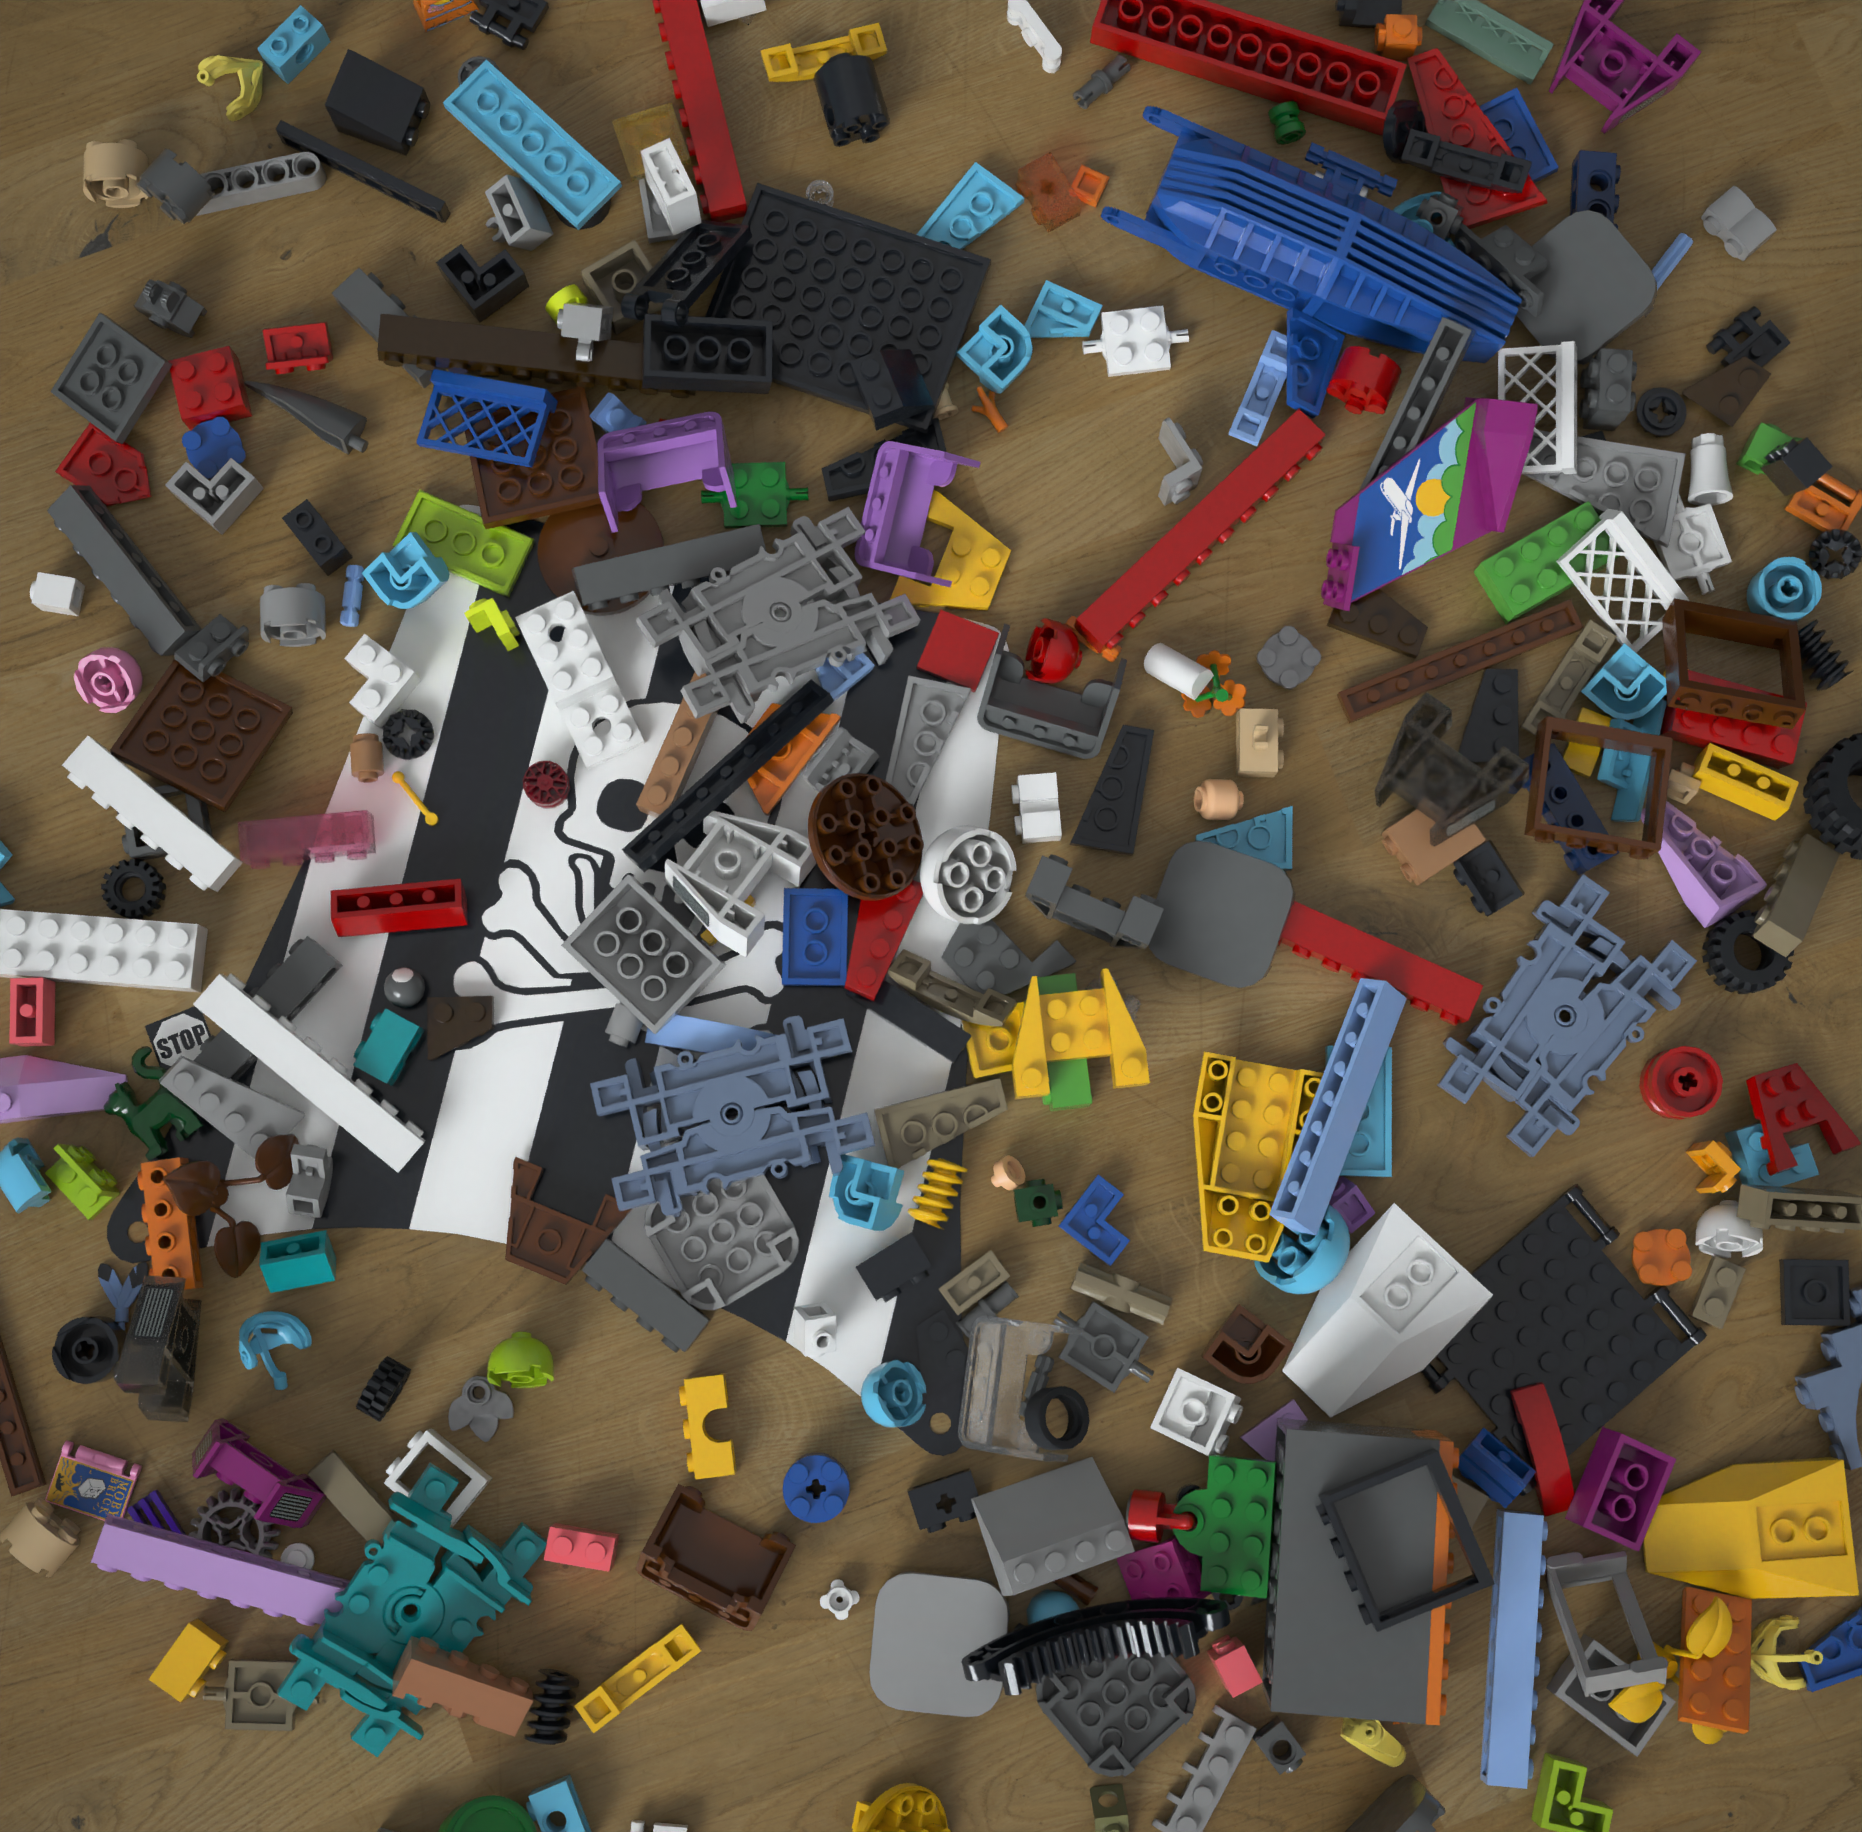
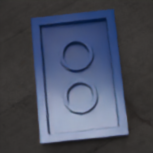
(814, 937)

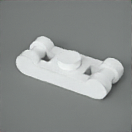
(1035, 33)

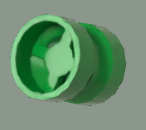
(1286, 122)

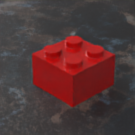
(210, 387)

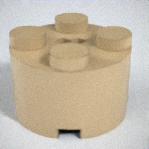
(113, 172)
(41, 1537)

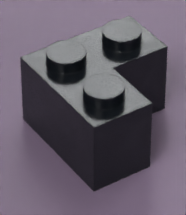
(483, 287)

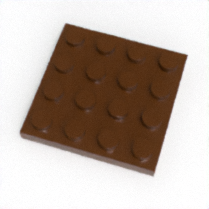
(562, 473)
(202, 734)

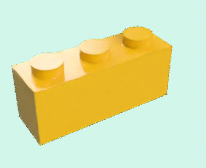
(1744, 782)

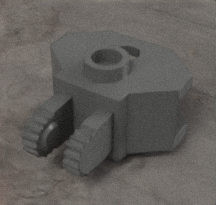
(169, 307)

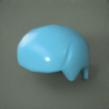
(1049, 1604)

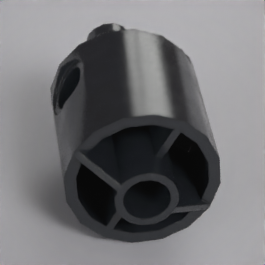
(851, 99)

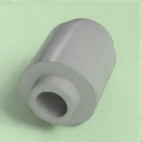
(623, 1026)

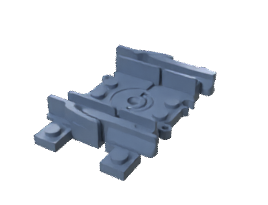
(737, 1147)

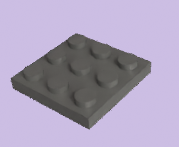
(111, 378)

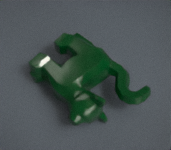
(154, 1113)

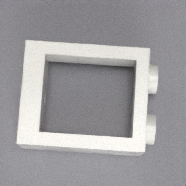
(671, 190)
(417, 1444)

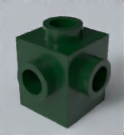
(1024, 1202)

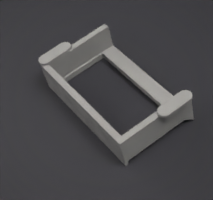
(1574, 1570)

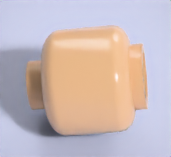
(1218, 799)

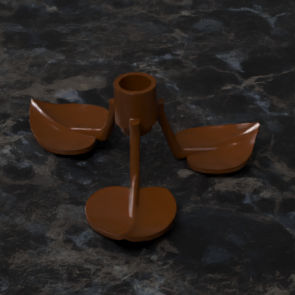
(199, 1187)

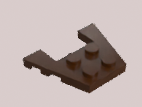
(549, 1239)

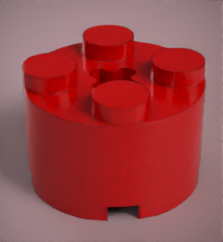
(1364, 380)

